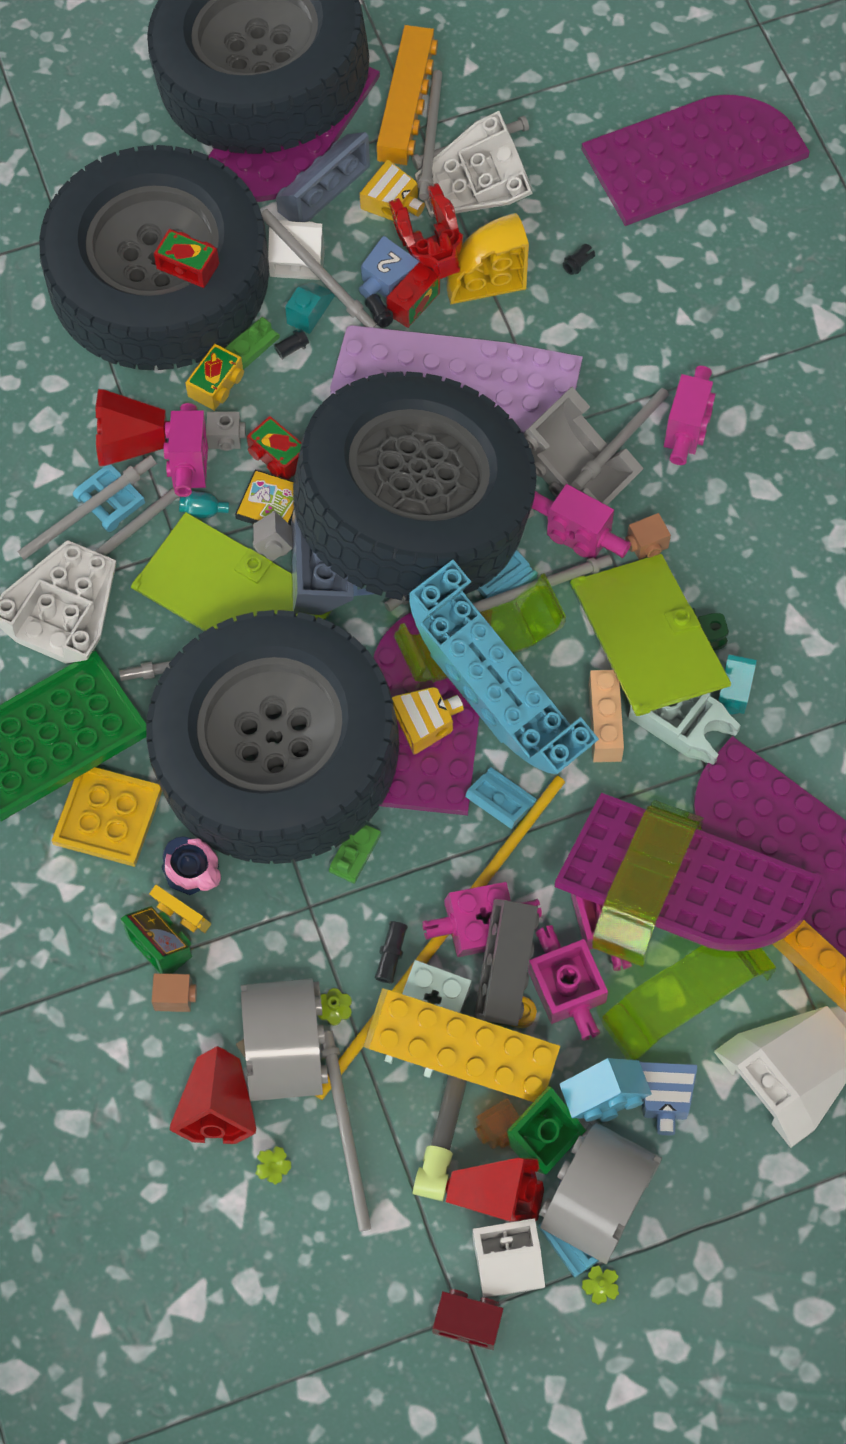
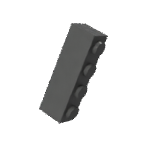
(506, 962)

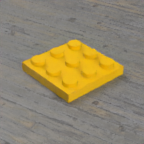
(107, 815)

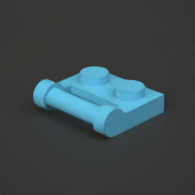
(124, 501)

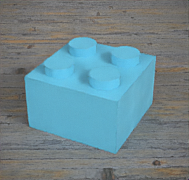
(605, 1089)

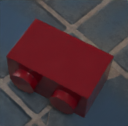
(468, 1319)

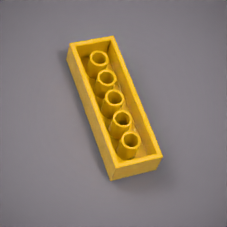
(461, 1046)

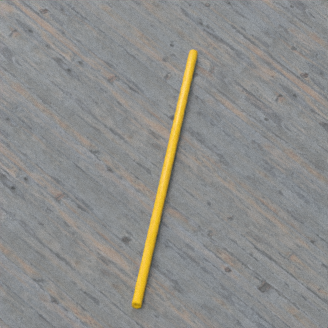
(434, 944)

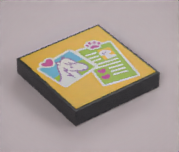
(265, 495)

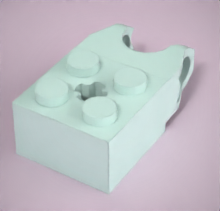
(687, 723)
(425, 981)

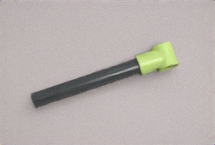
(432, 1178)

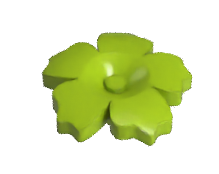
(273, 1165)
(601, 1285)

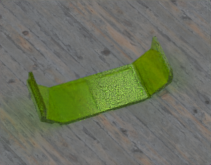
(518, 623)
(644, 881)
(680, 995)

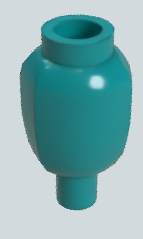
(202, 505)

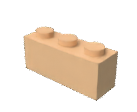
(606, 716)

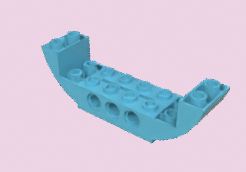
(493, 676)

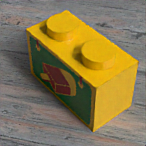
(215, 377)

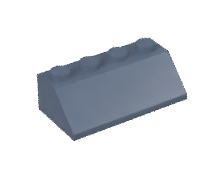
(325, 178)
(314, 584)

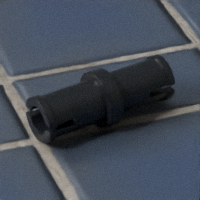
(391, 952)

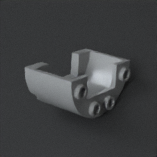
(566, 442)
(283, 1039)
(598, 1191)

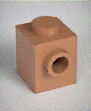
(648, 536)
(173, 992)

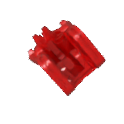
(439, 250)

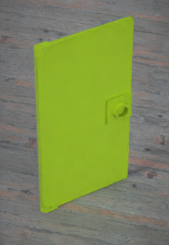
(213, 577)
(650, 634)

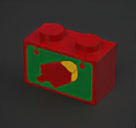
(186, 258)
(413, 294)
(275, 448)

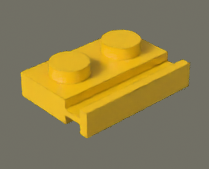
(170, 905)

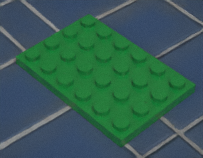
(62, 731)

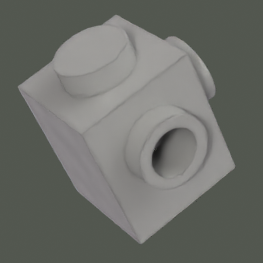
(224, 430)
(272, 536)

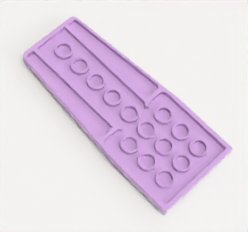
(514, 376)

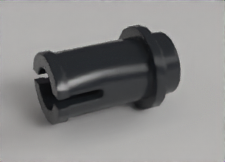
(573, 263)
(381, 314)
(291, 344)

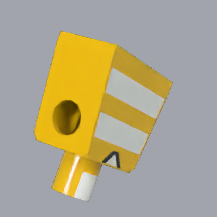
(388, 185)
(425, 716)

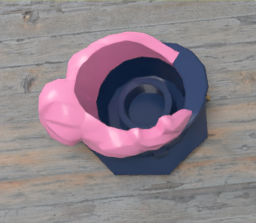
(190, 865)

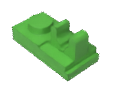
(253, 341)
(354, 854)

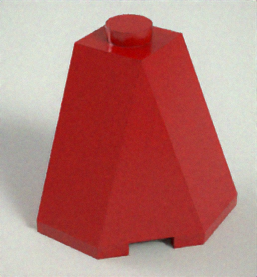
(127, 428)
(215, 1101)
(499, 1189)

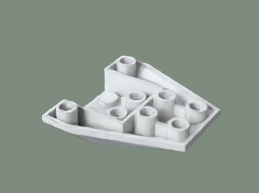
(480, 168)
(60, 603)
(792, 1068)

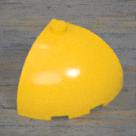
(491, 261)

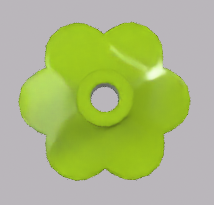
(336, 1012)

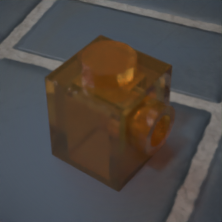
(494, 1123)

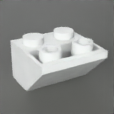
(284, 261)
(508, 1258)

